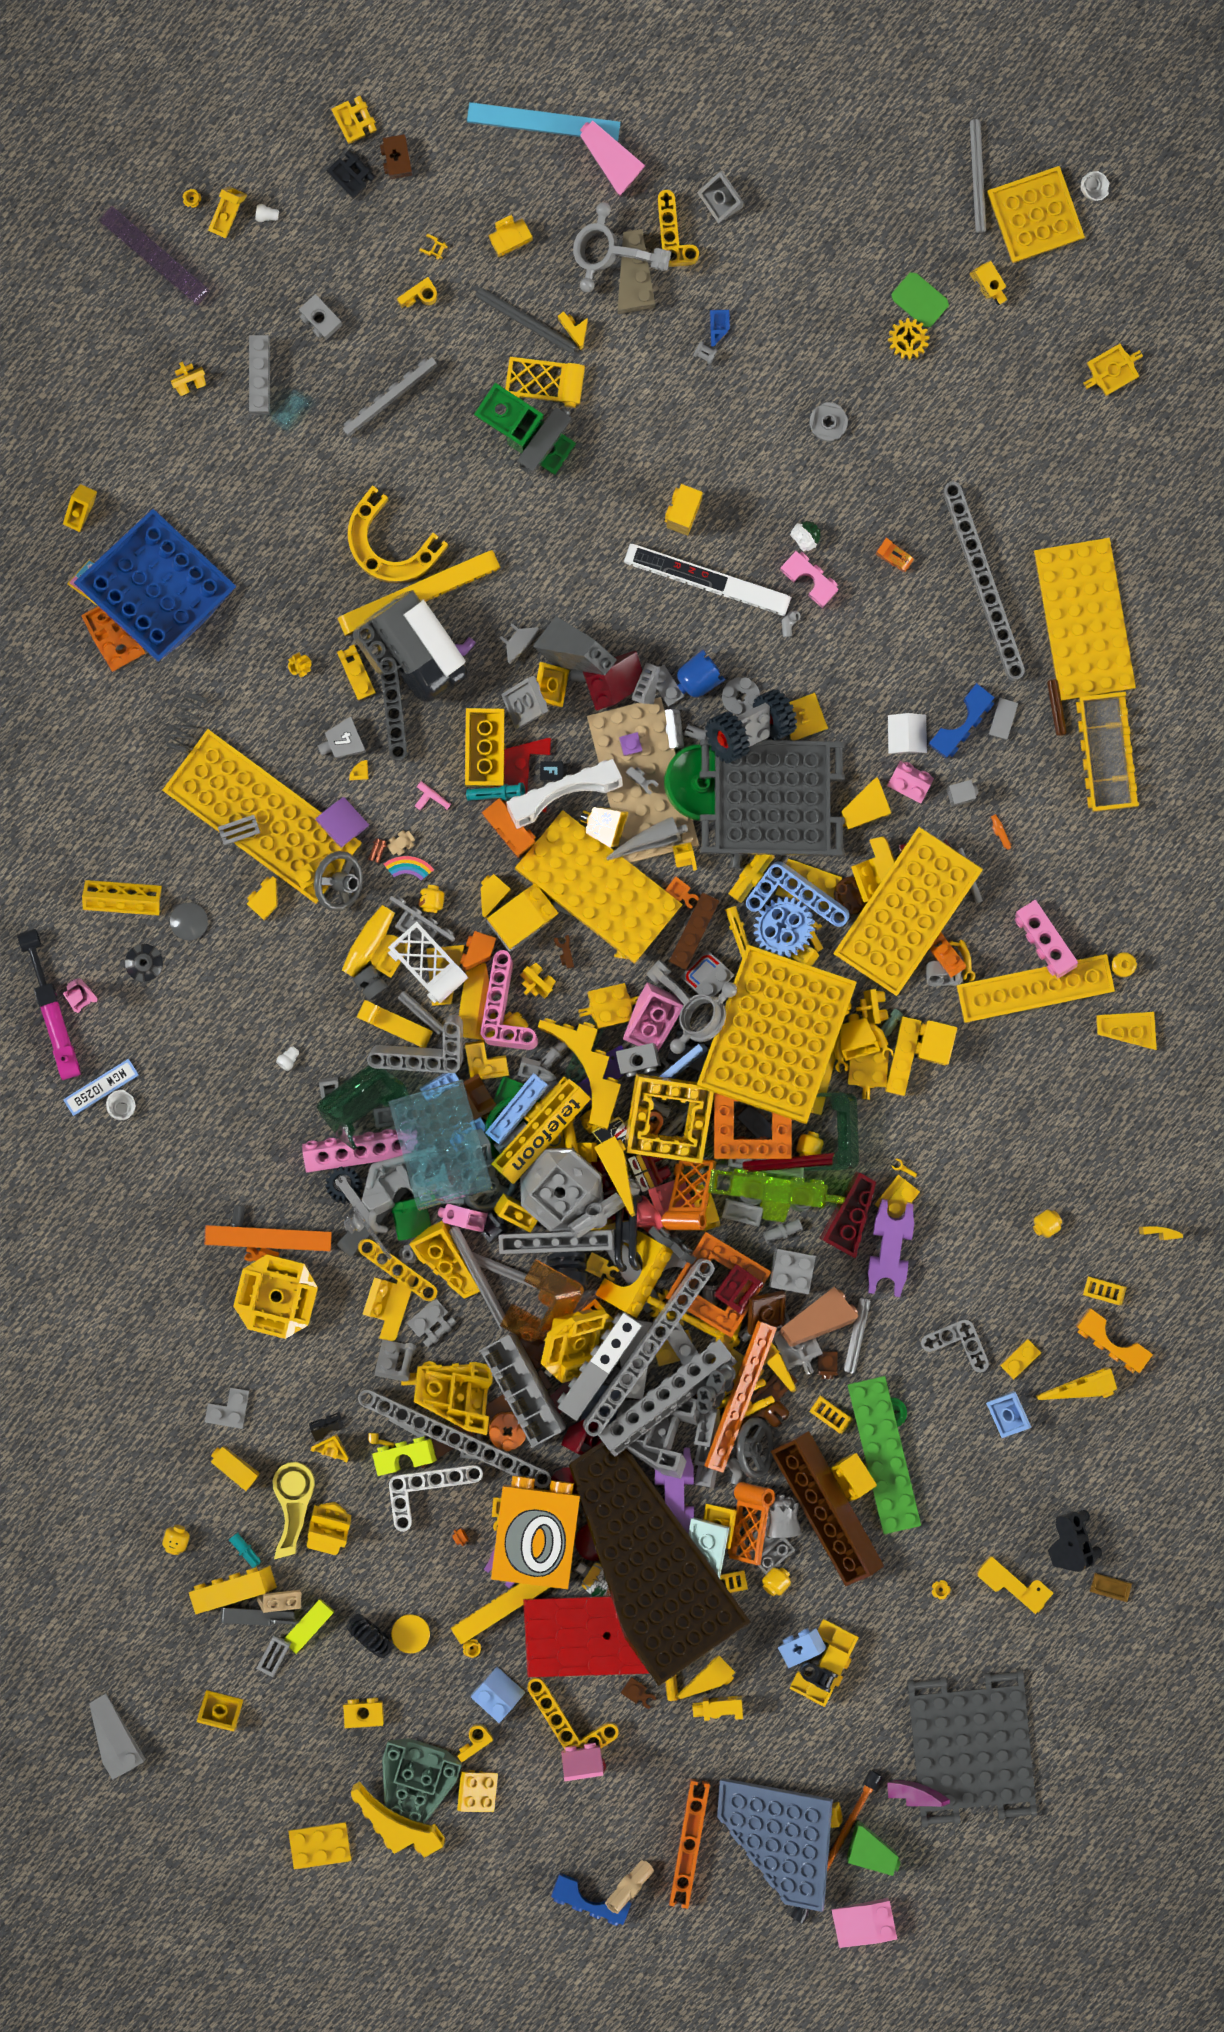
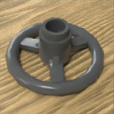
(340, 881)
(470, 1200)
(752, 1448)

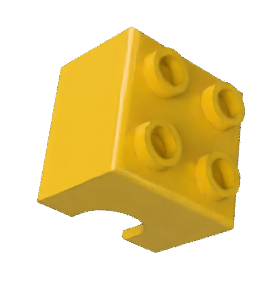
(935, 1042)

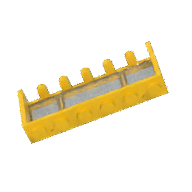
(1107, 752)

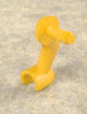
(967, 959)

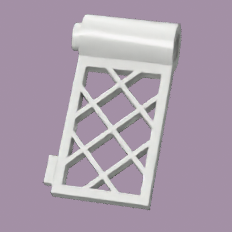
(442, 984)

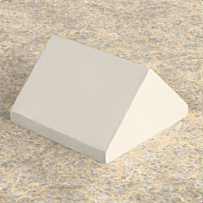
(907, 733)

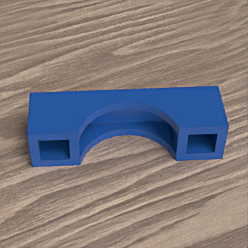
(977, 702)
(567, 1891)

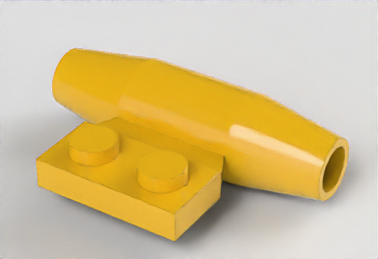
(373, 946)

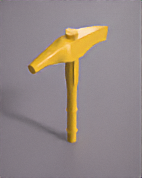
(703, 1326)

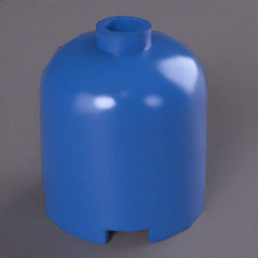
(699, 676)

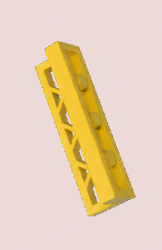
(121, 900)

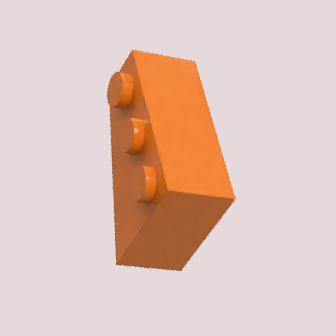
(517, 839)

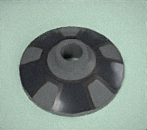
(151, 969)

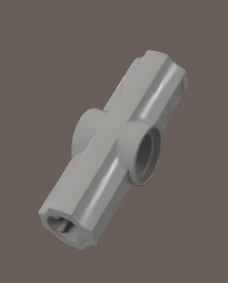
(596, 1215)

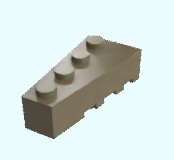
(635, 278)

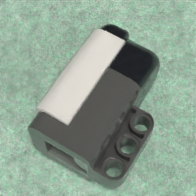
(414, 645)

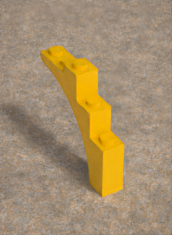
(595, 1064)

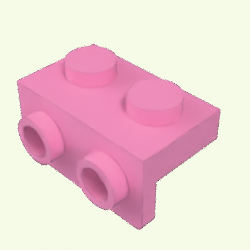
(910, 781)

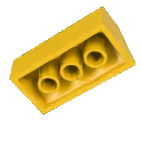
(484, 747)

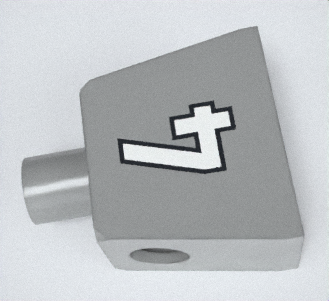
(342, 740)

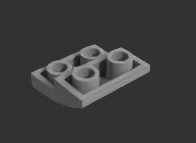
(773, 1552)

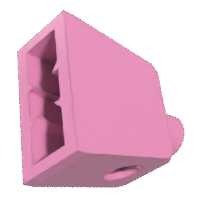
(463, 1217)

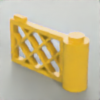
(569, 386)

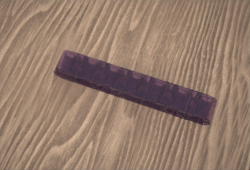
(153, 254)

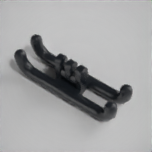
(626, 1233)

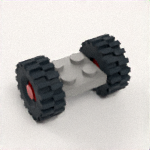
(769, 718)

